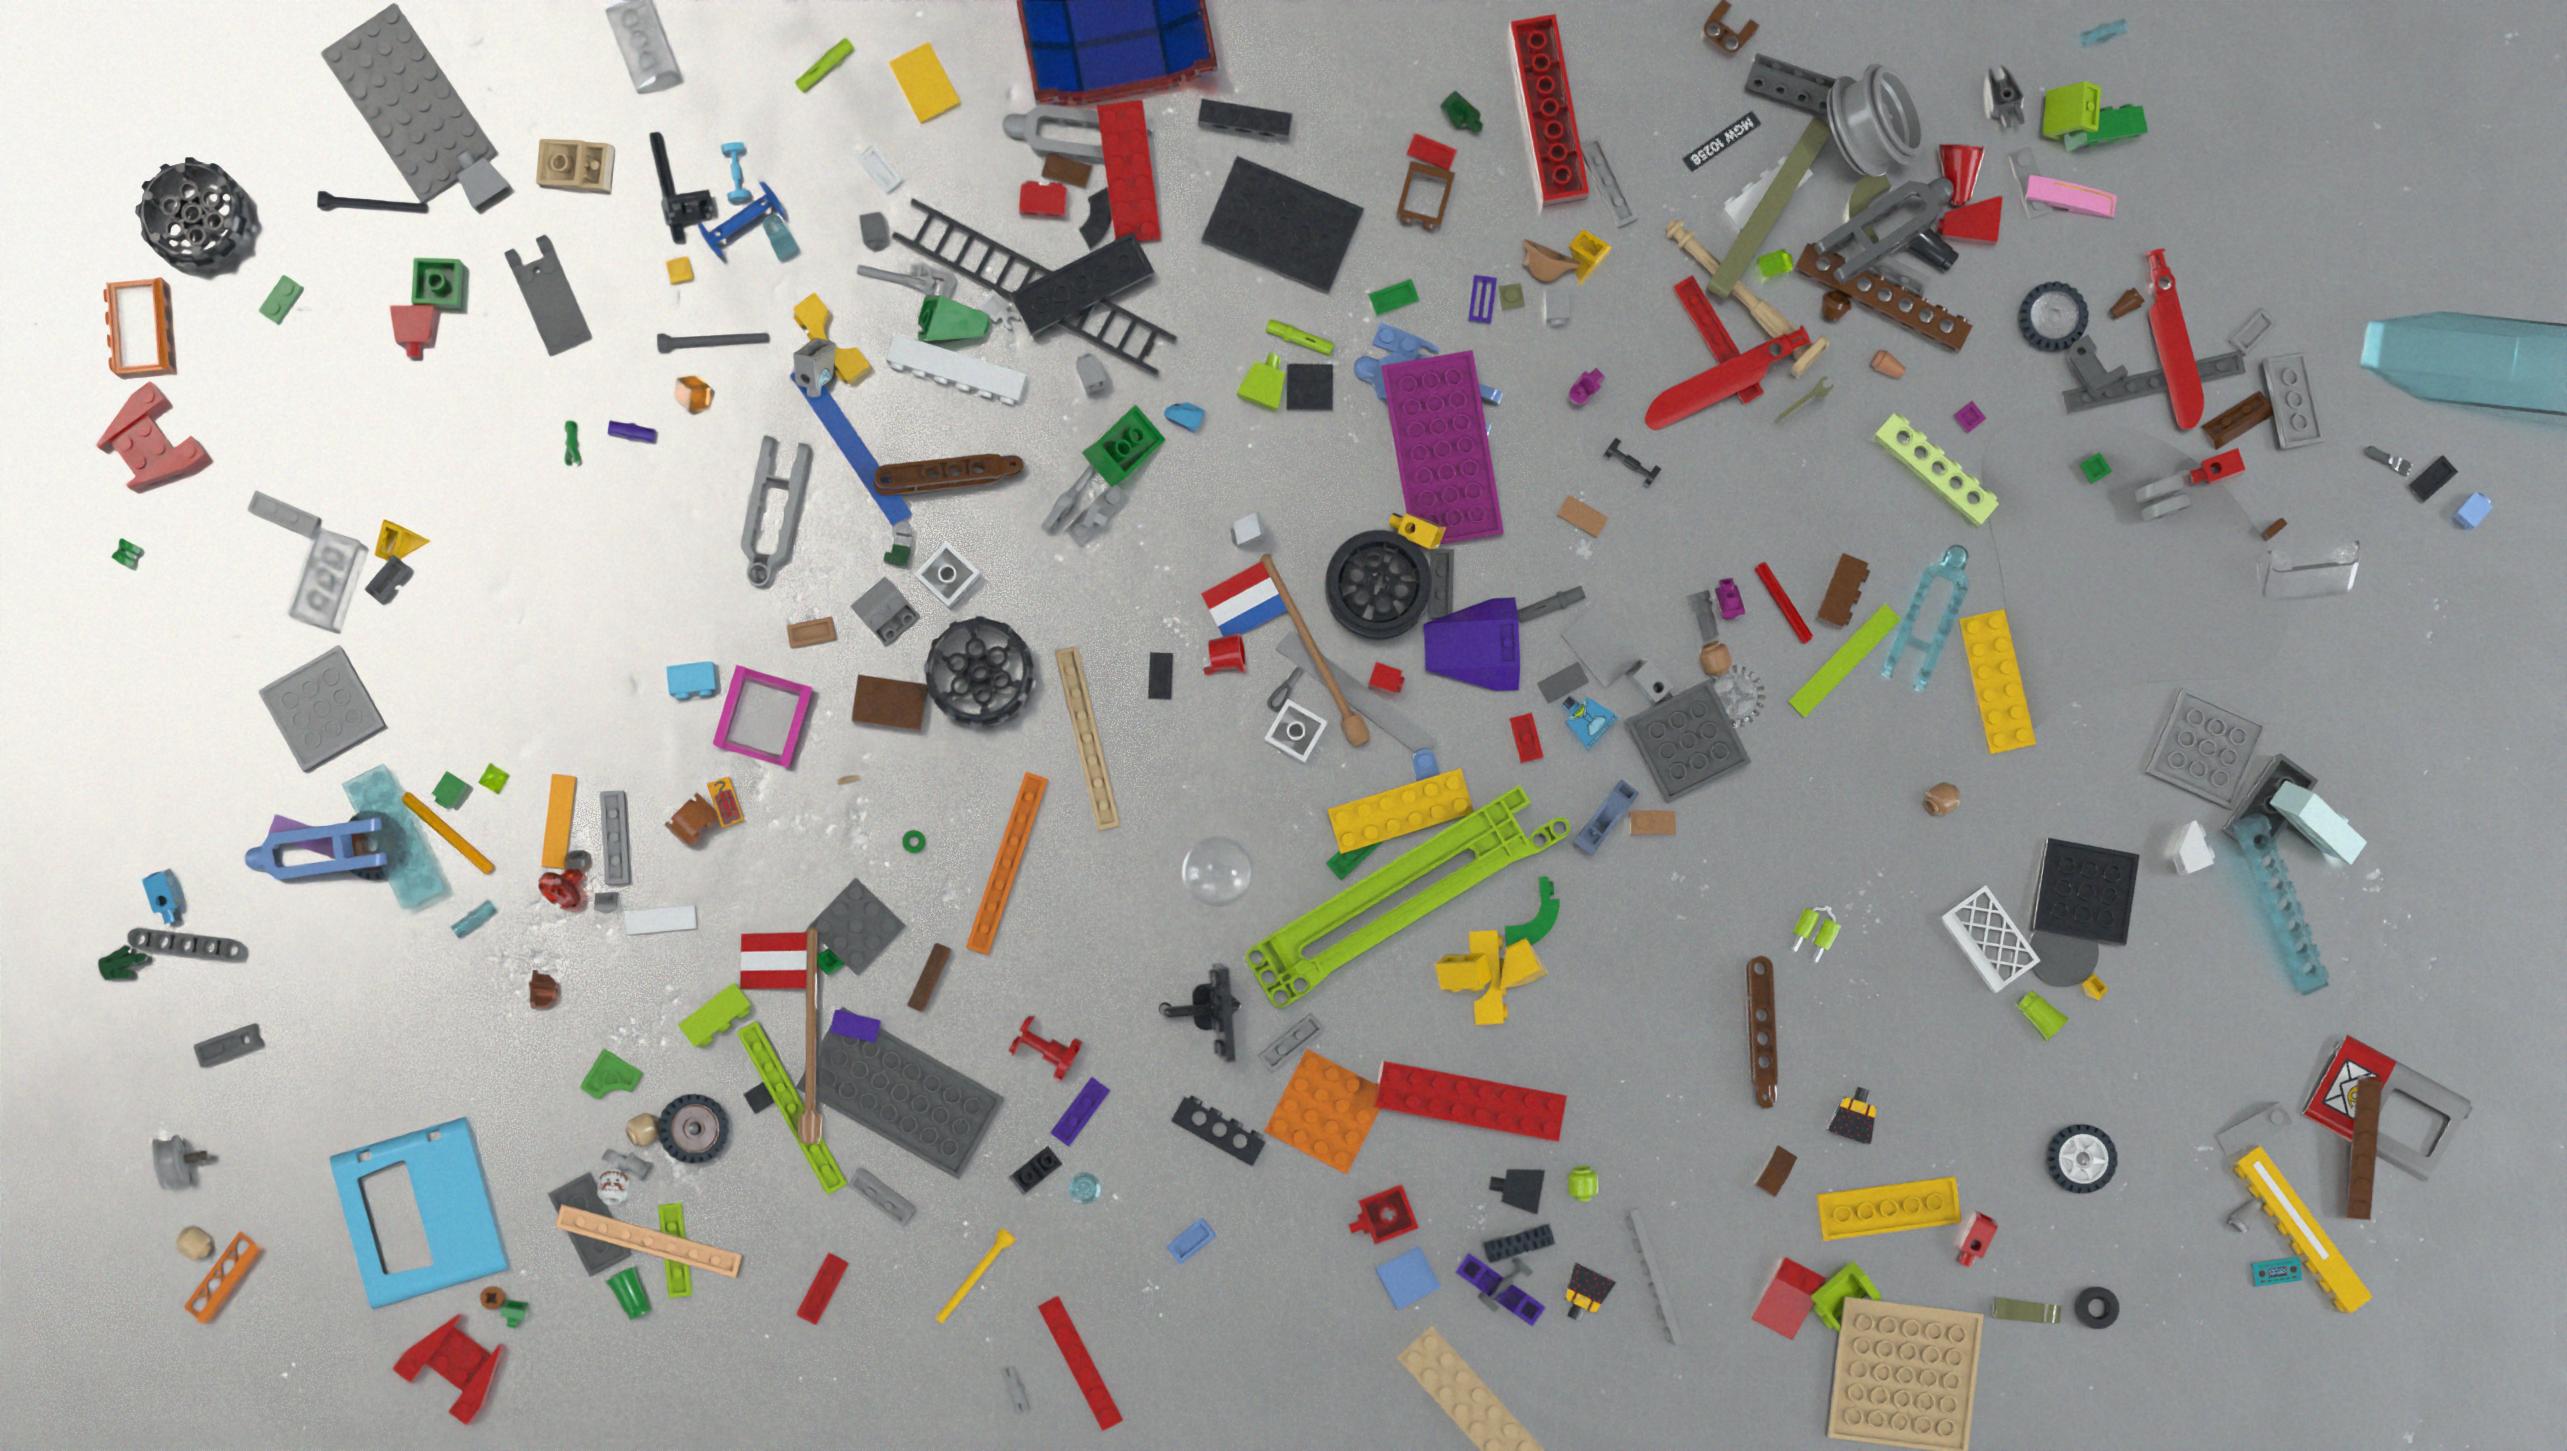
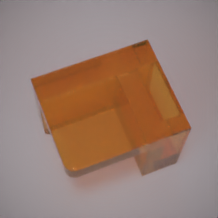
(692, 392)

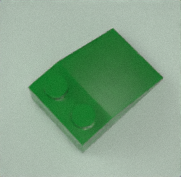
(1123, 446)

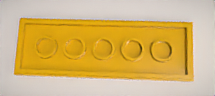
(1889, 1208)

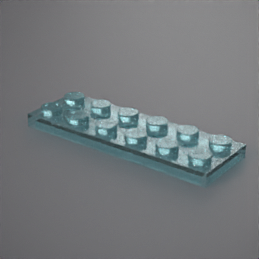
(409, 864)

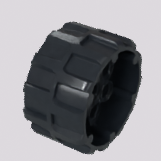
(153, 201)
(944, 699)

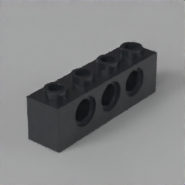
(1245, 119)
(1247, 1154)

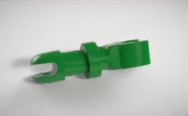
(571, 442)

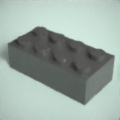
(2259, 797)

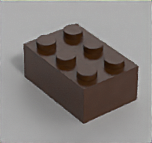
(890, 703)

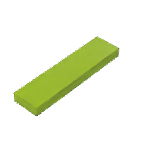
(677, 1273)

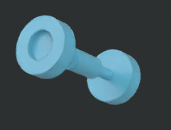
(732, 148)

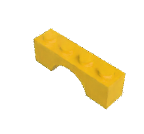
(813, 316)
(1489, 1008)

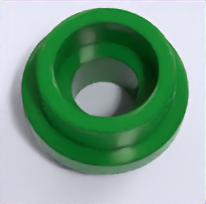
(906, 841)

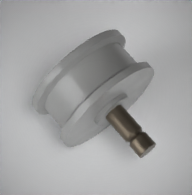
(172, 1161)

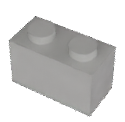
(1090, 372)

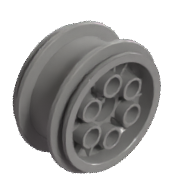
(1875, 120)

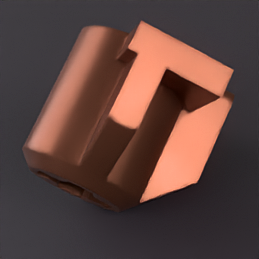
(542, 990)

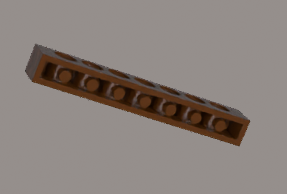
(1890, 309)

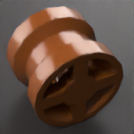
(496, 1296)

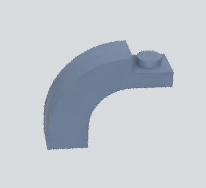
(1606, 817)

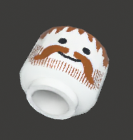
(613, 1187)

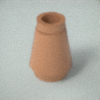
(1887, 364)

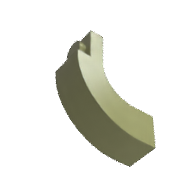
(1862, 195)

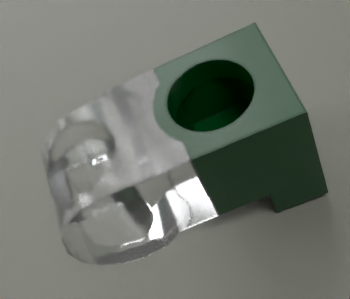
(902, 544)

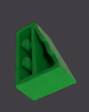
(2113, 127)

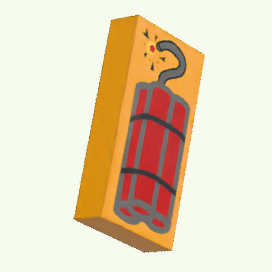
(725, 802)

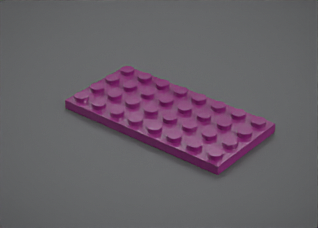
(1443, 444)

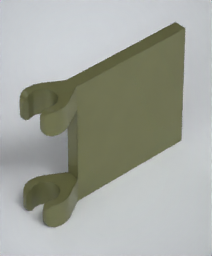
(1818, 392)

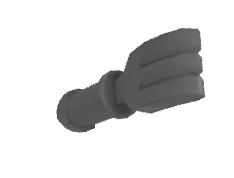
(2396, 463)

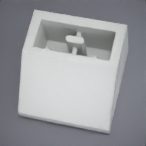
(2191, 850)

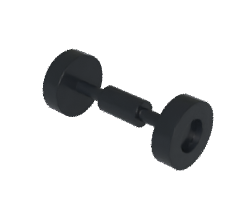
(1632, 462)

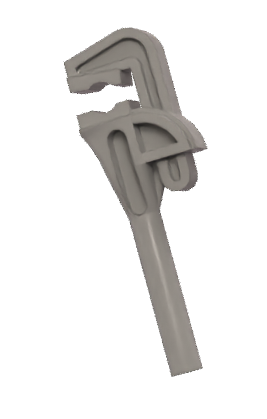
(920, 279)
(1067, 500)

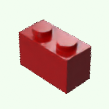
(1043, 199)
(1386, 679)

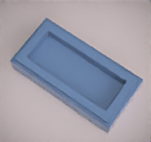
(1191, 1240)

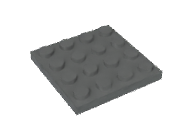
(1688, 740)

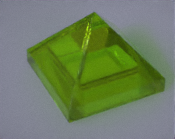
(493, 778)

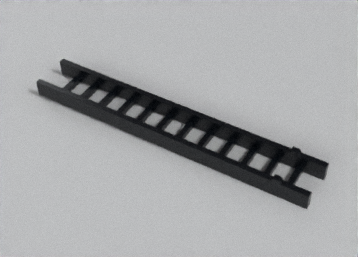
(1033, 266)

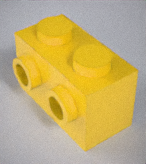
(1463, 972)

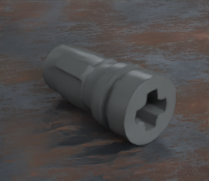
(1703, 614)

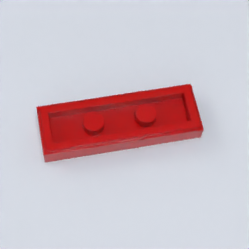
(822, 1288)

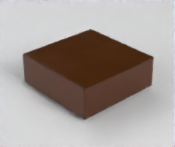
(2274, 529)

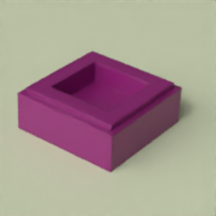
(1969, 417)

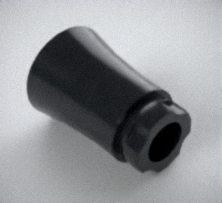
(1933, 249)

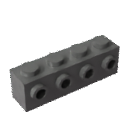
(1789, 83)

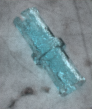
(2104, 32)
(473, 918)

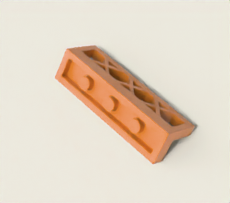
(228, 1283)

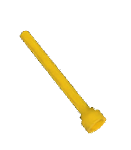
(1003, 1239)

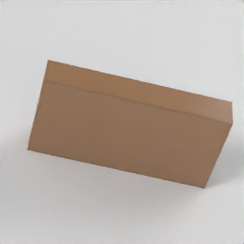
(1582, 516)
(811, 632)

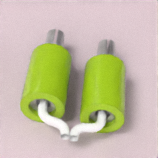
(1824, 937)

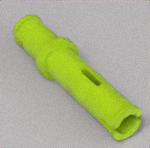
(824, 64)
(1298, 336)

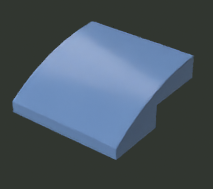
(1407, 1278)

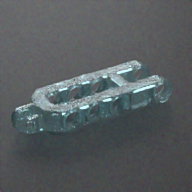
(1952, 569)

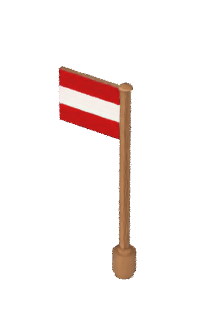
(789, 963)

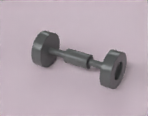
(1505, 1283)

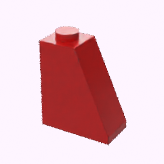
(1973, 223)

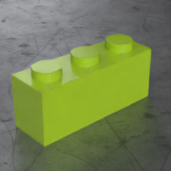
(715, 1016)

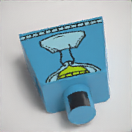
(1588, 720)
(162, 884)

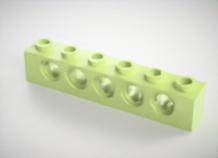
(1939, 482)

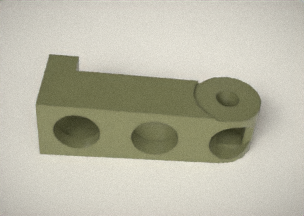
(2025, 1311)

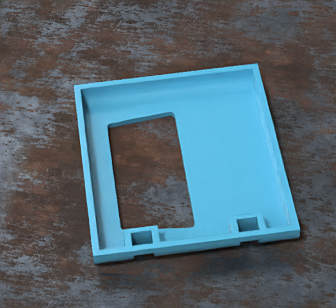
(450, 1204)

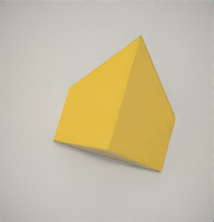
(1589, 252)
(397, 541)
(1521, 965)

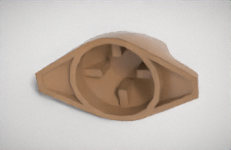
(1545, 262)

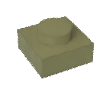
(1511, 296)

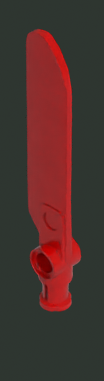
(2174, 345)
(1719, 381)

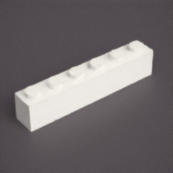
(956, 369)

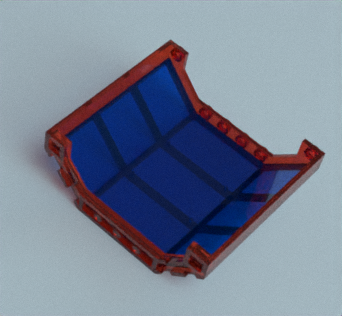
(1113, 47)

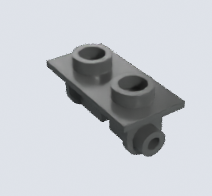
(387, 578)

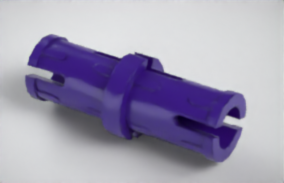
(631, 431)

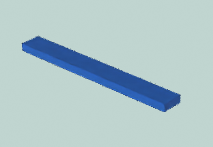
(854, 451)

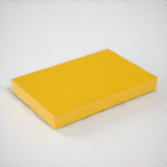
(924, 82)

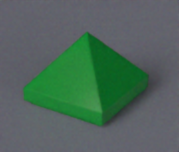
(828, 961)

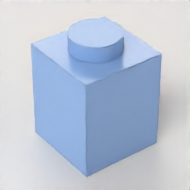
(2473, 510)

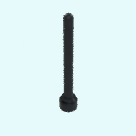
(327, 199)

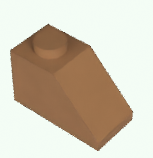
(1652, 822)

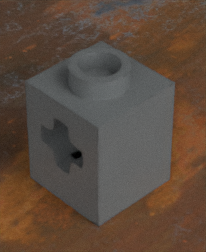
(873, 229)

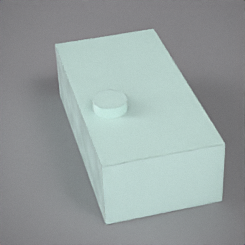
(2318, 822)

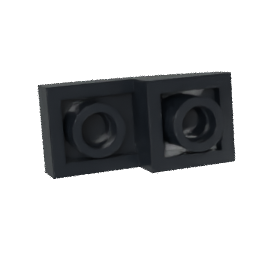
(1035, 1170)

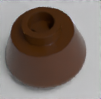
(1835, 305)

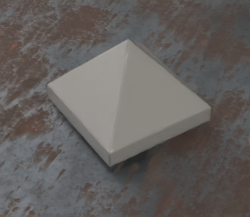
(606, 901)

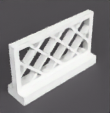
(1972, 950)

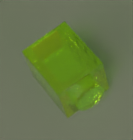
(1775, 264)

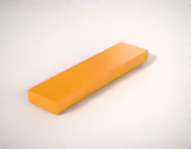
(558, 821)

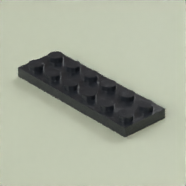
(1081, 283)

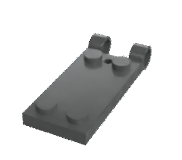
(549, 298)

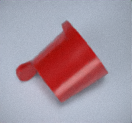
(1226, 653)

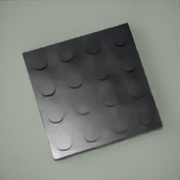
(2086, 891)

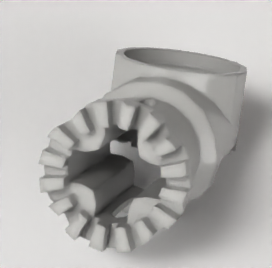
(630, 1163)

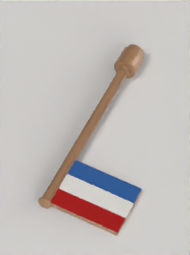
(1258, 597)

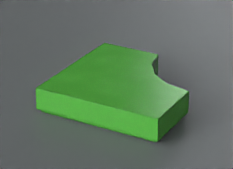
(610, 1074)

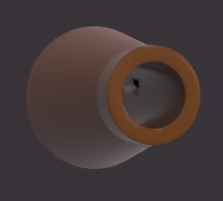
(2127, 303)

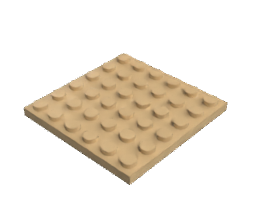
(1905, 1375)

